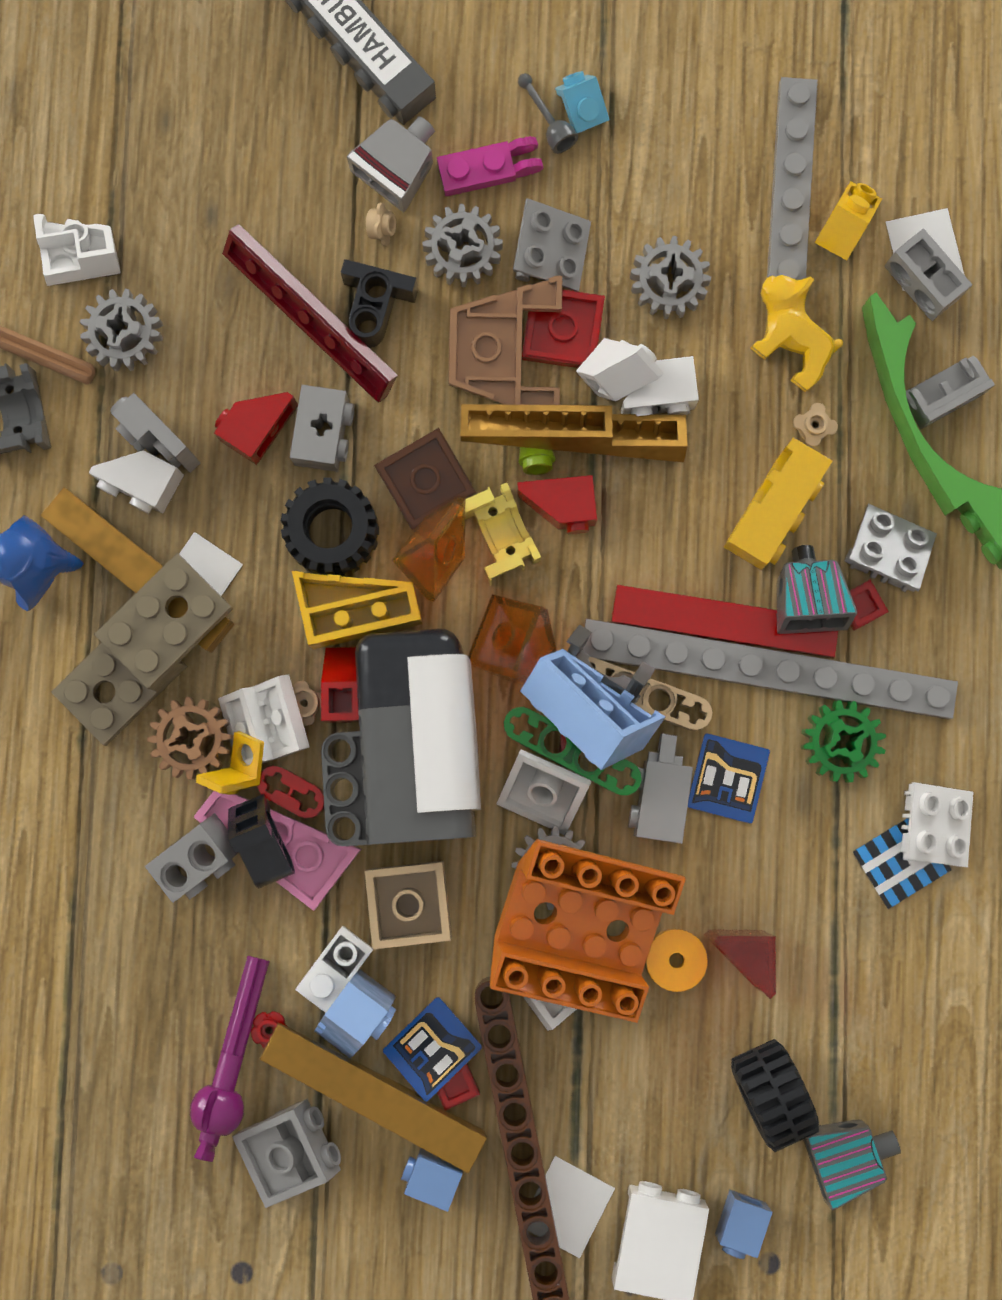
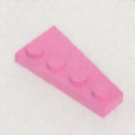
(314, 857)

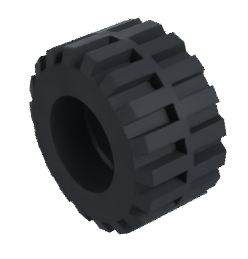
(312, 502)
(775, 1095)

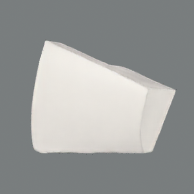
(75, 250)

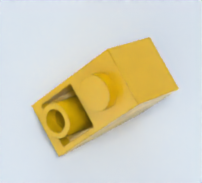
(849, 219)

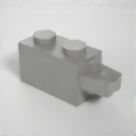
(662, 794)

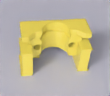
(502, 531)

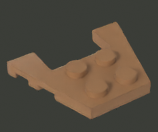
(488, 344)

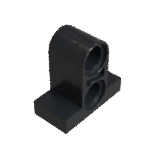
(375, 309)
(258, 841)

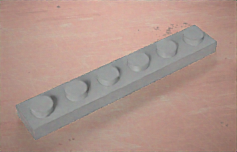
(792, 177)

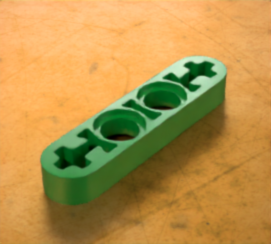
(569, 756)

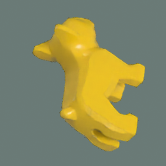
(793, 329)

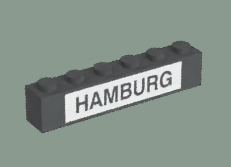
(372, 53)

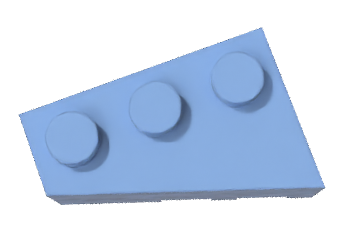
(588, 711)
(356, 1014)

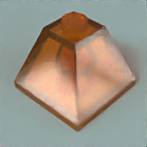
(512, 639)

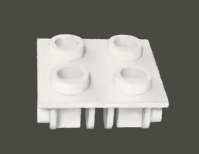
(937, 825)

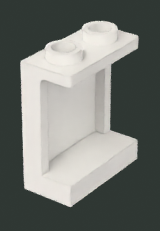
(661, 1243)

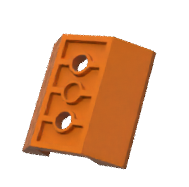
(569, 953)

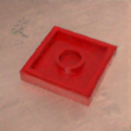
(567, 335)

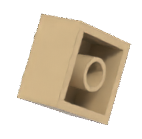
(408, 905)

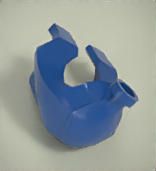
(32, 561)

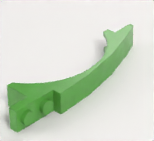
(952, 490)

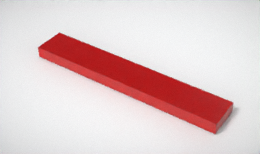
(714, 621)

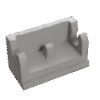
(948, 391)

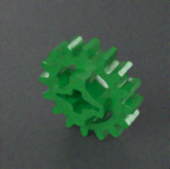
(834, 729)

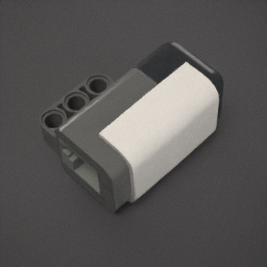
(415, 743)

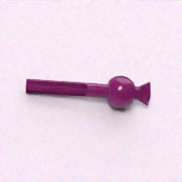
(218, 1107)

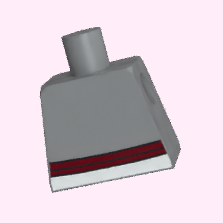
(394, 160)

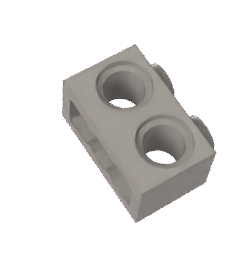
(927, 274)
(193, 857)

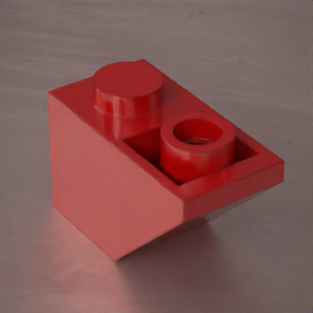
(339, 686)

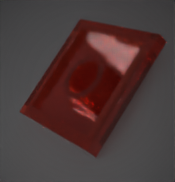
(751, 953)

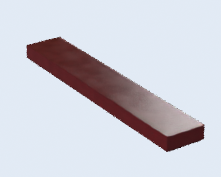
(309, 313)

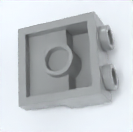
(148, 432)
(288, 1153)

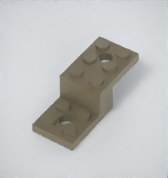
(142, 649)

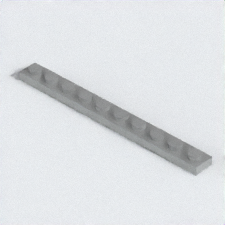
(771, 669)

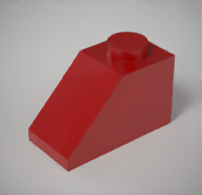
(254, 424)
(562, 501)

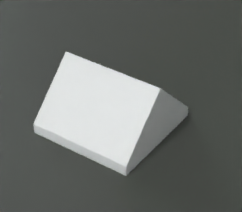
(543, 792)

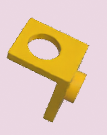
(239, 774)

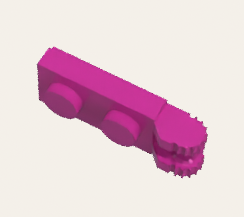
(487, 166)

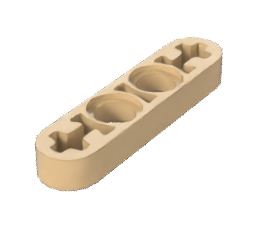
(688, 698)

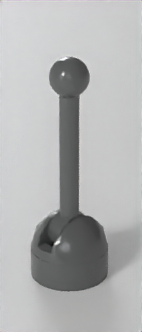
(560, 133)

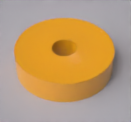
(693, 965)

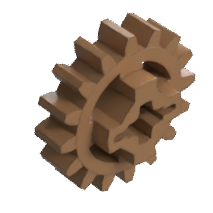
(182, 722)

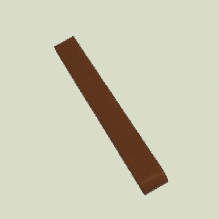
(516, 1131)

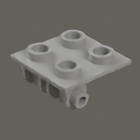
(551, 245)
(892, 549)

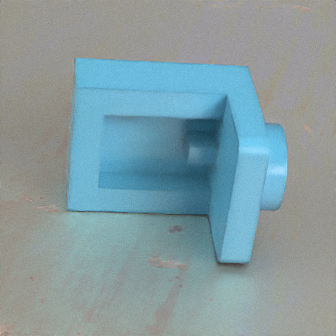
(583, 101)

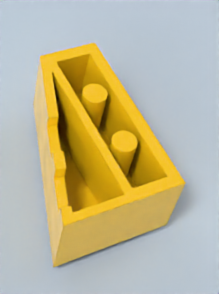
(778, 504)
(349, 608)

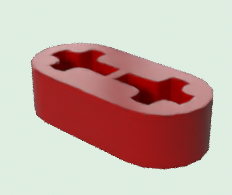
(295, 783)

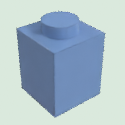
(431, 1180)
(743, 1225)

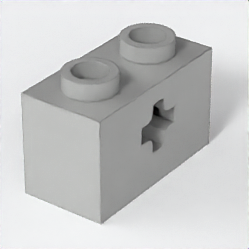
(315, 408)

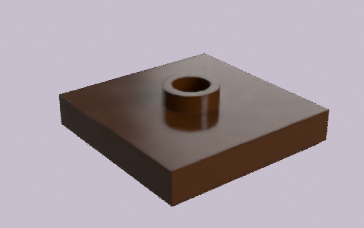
(424, 477)

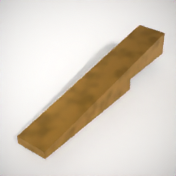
(576, 429)
(117, 553)
(375, 1097)

